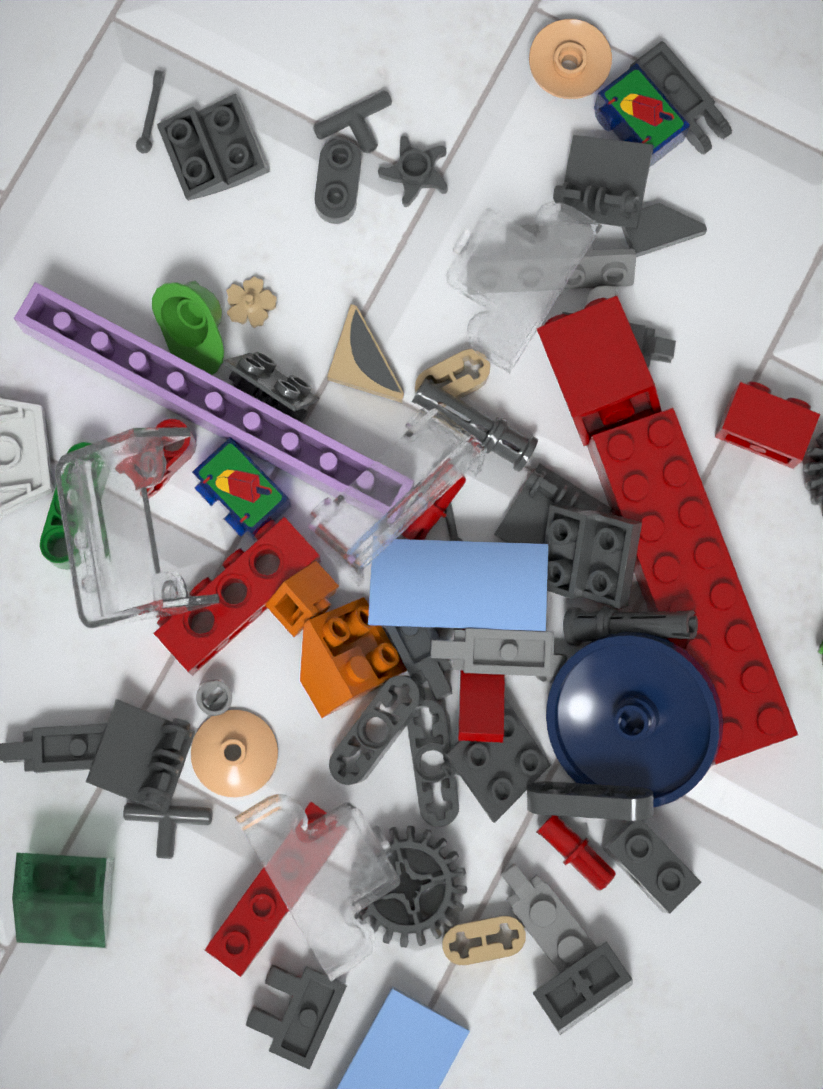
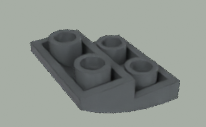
(213, 148)
(591, 554)

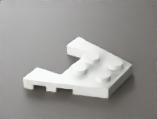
(23, 455)

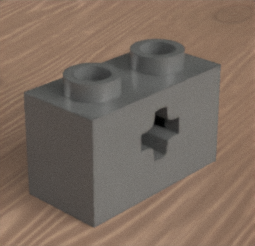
(651, 865)

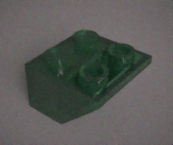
(62, 899)

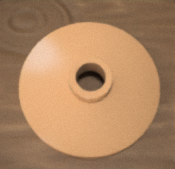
(575, 42)
(257, 756)

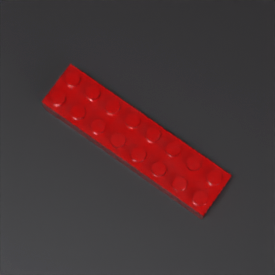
(688, 567)

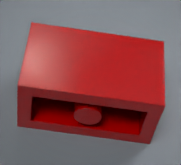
(768, 424)

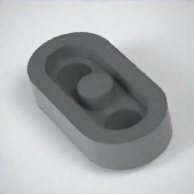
(338, 179)

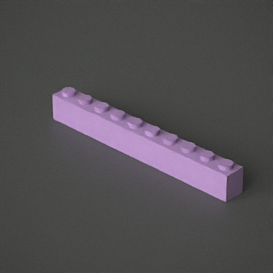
(189, 391)

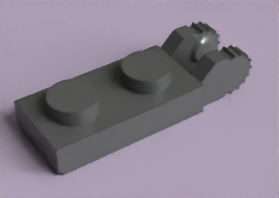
(685, 95)

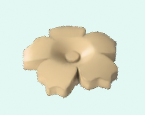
(250, 302)

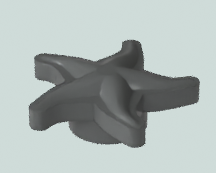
(415, 170)

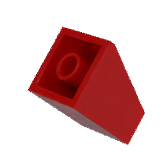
(599, 367)

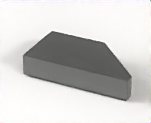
(661, 228)

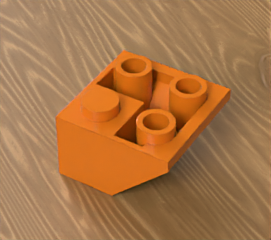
(345, 657)

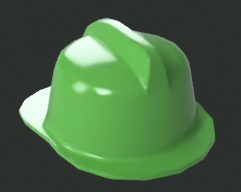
(190, 323)

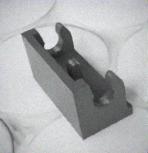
(583, 988)

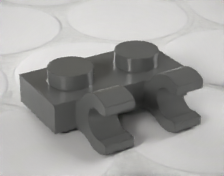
(306, 1017)

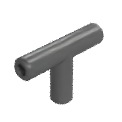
(354, 118)
(167, 822)

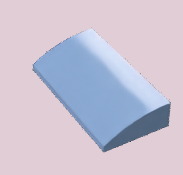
(460, 585)
(404, 1047)

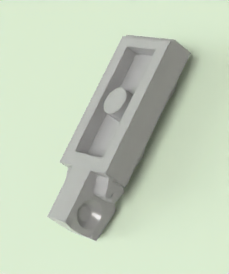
(498, 651)
(547, 919)

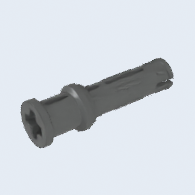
(428, 397)
(592, 625)

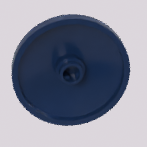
(635, 716)

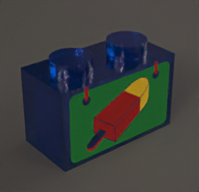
(640, 113)
(239, 489)

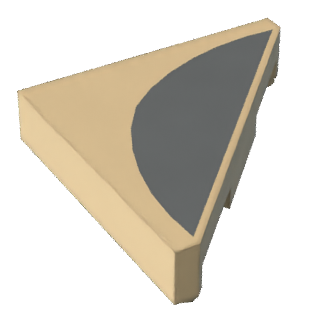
(360, 361)

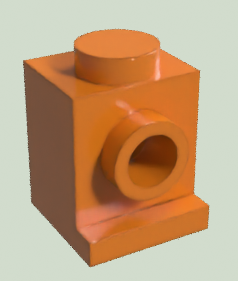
(302, 597)

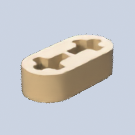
(453, 366)
(481, 929)

